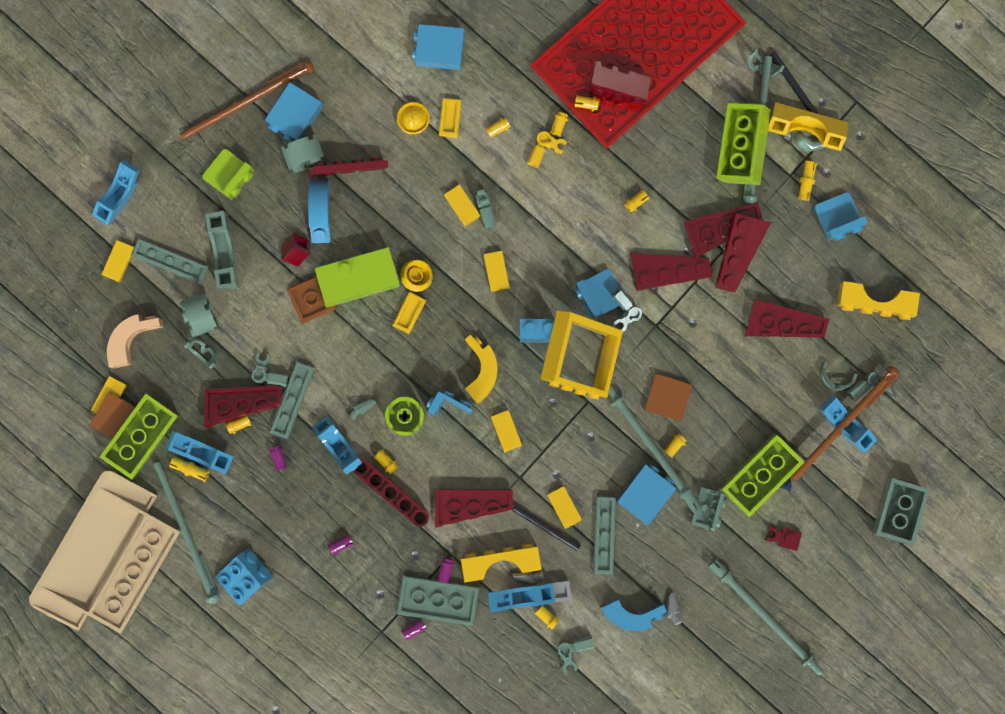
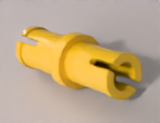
(807, 180)
(189, 469)

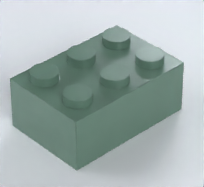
(900, 511)

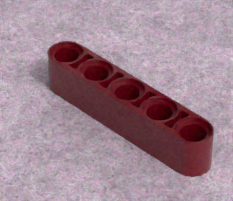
(399, 497)

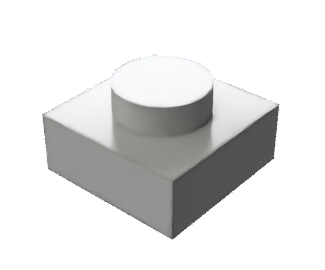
(562, 591)

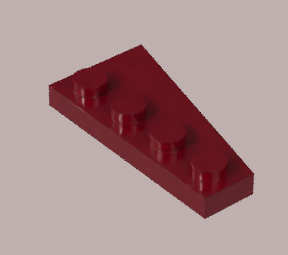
(340, 166)
(713, 230)
(741, 245)
(663, 270)
(779, 321)
(233, 403)
(466, 504)

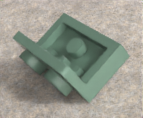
(708, 514)

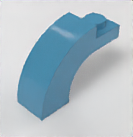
(118, 194)
(319, 210)
(855, 432)
(337, 445)
(199, 452)
(521, 597)
(632, 621)

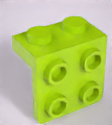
(228, 174)

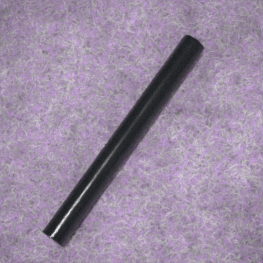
(793, 83)
(547, 528)

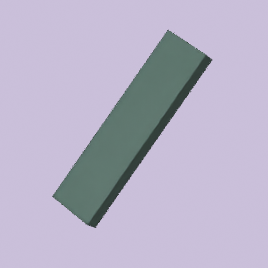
(170, 261)
(292, 400)
(604, 535)

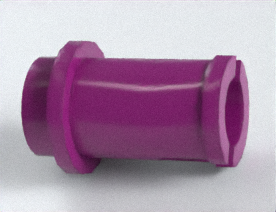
(278, 458)
(340, 545)
(445, 570)
(413, 629)

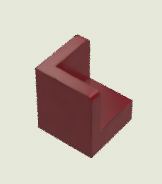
(295, 250)

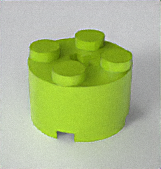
(412, 424)

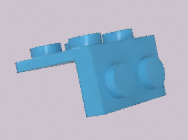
(839, 217)
(597, 293)
(435, 403)
(244, 576)

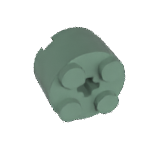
(302, 153)
(199, 314)

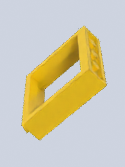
(557, 349)

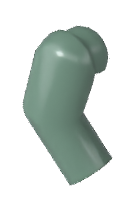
(808, 145)

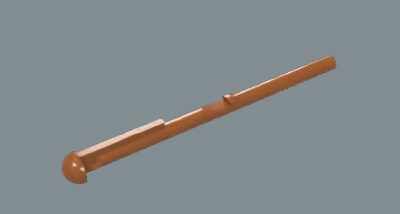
(272, 85)
(891, 375)

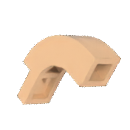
(120, 340)

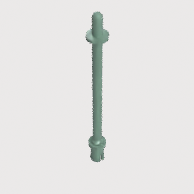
(685, 492)
(727, 577)

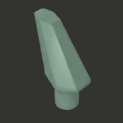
(361, 408)

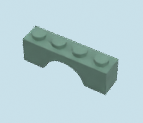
(221, 240)

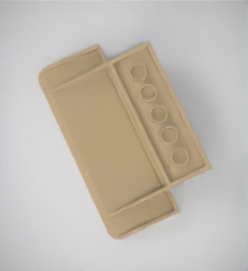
(105, 557)

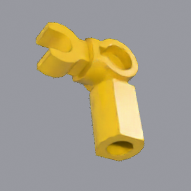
(543, 140)

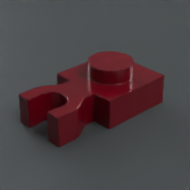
(787, 538)

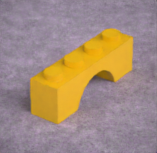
(828, 130)
(853, 296)
(475, 566)

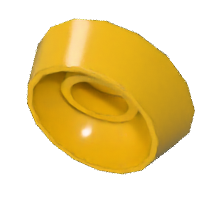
(413, 118)
(413, 280)

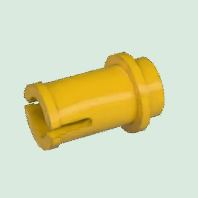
(587, 102)
(559, 123)
(498, 127)
(636, 201)
(238, 424)
(675, 445)
(386, 462)
(547, 617)

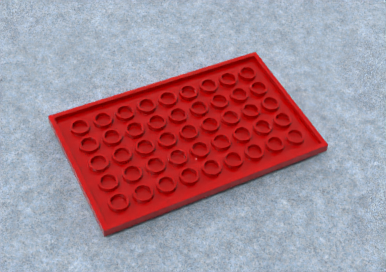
(638, 36)

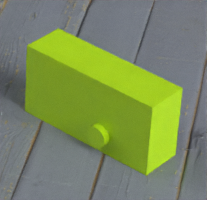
(743, 143)
(357, 277)
(139, 436)
(761, 475)

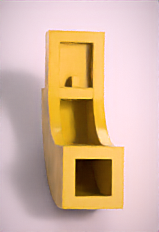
(486, 380)

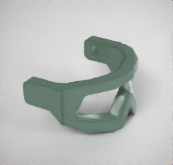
(776, 69)
(211, 363)
(830, 384)

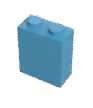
(438, 47)
(293, 113)
(536, 330)
(647, 494)

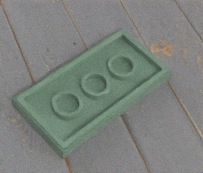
(438, 600)

